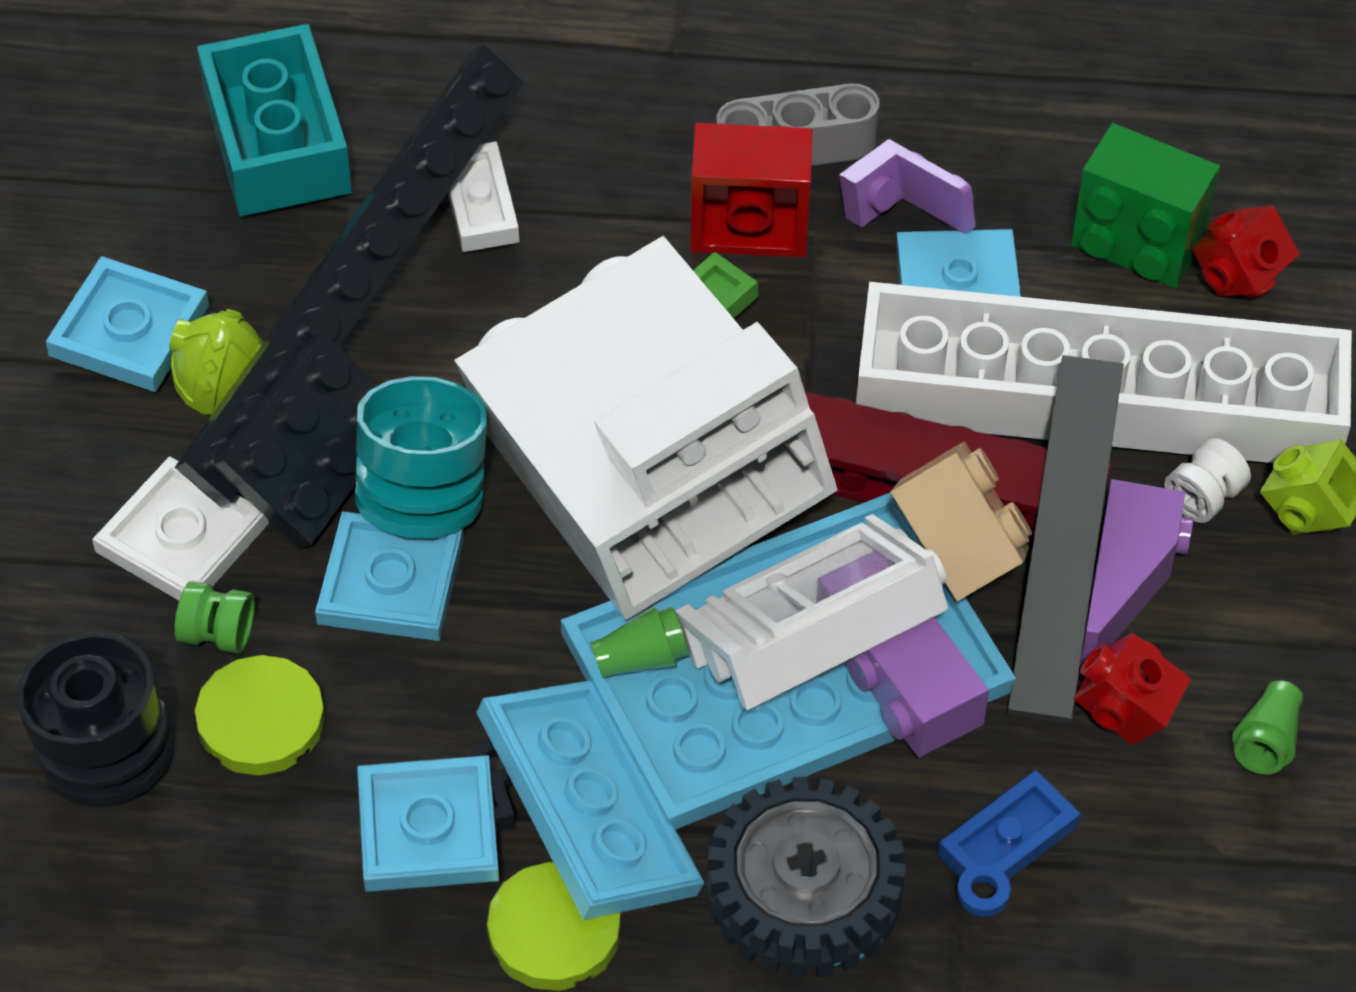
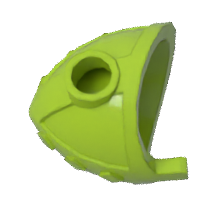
(210, 357)

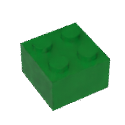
(1144, 205)

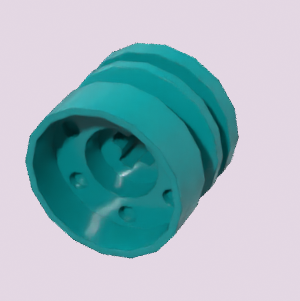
(420, 457)

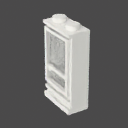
(815, 610)

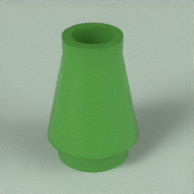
(641, 644)
(1269, 731)

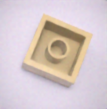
(963, 518)

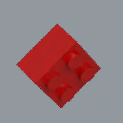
(750, 189)

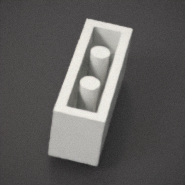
(702, 414)

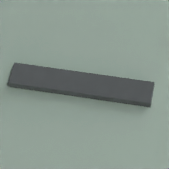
(1065, 540)

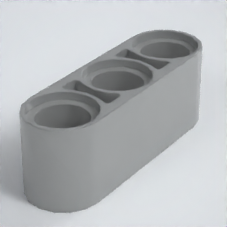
(841, 118)

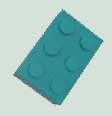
(274, 120)

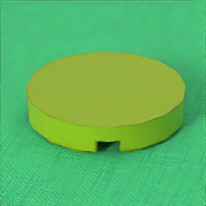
(259, 714)
(543, 935)

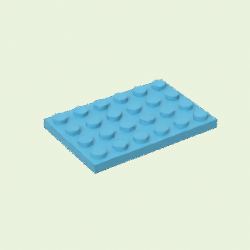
(695, 736)

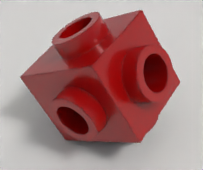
(1245, 251)
(1130, 688)

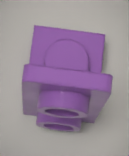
(897, 173)

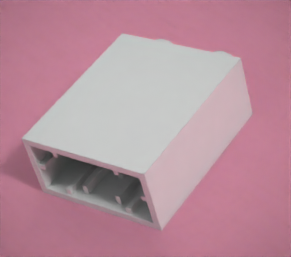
(581, 358)

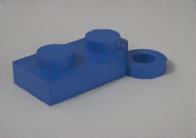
(1006, 840)

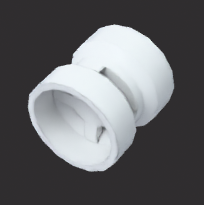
(1214, 474)

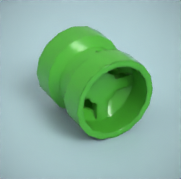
(214, 617)

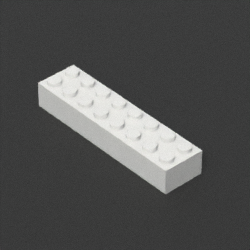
(1183, 380)

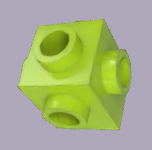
(1313, 487)

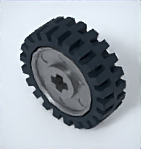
(814, 919)

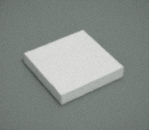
(178, 533)

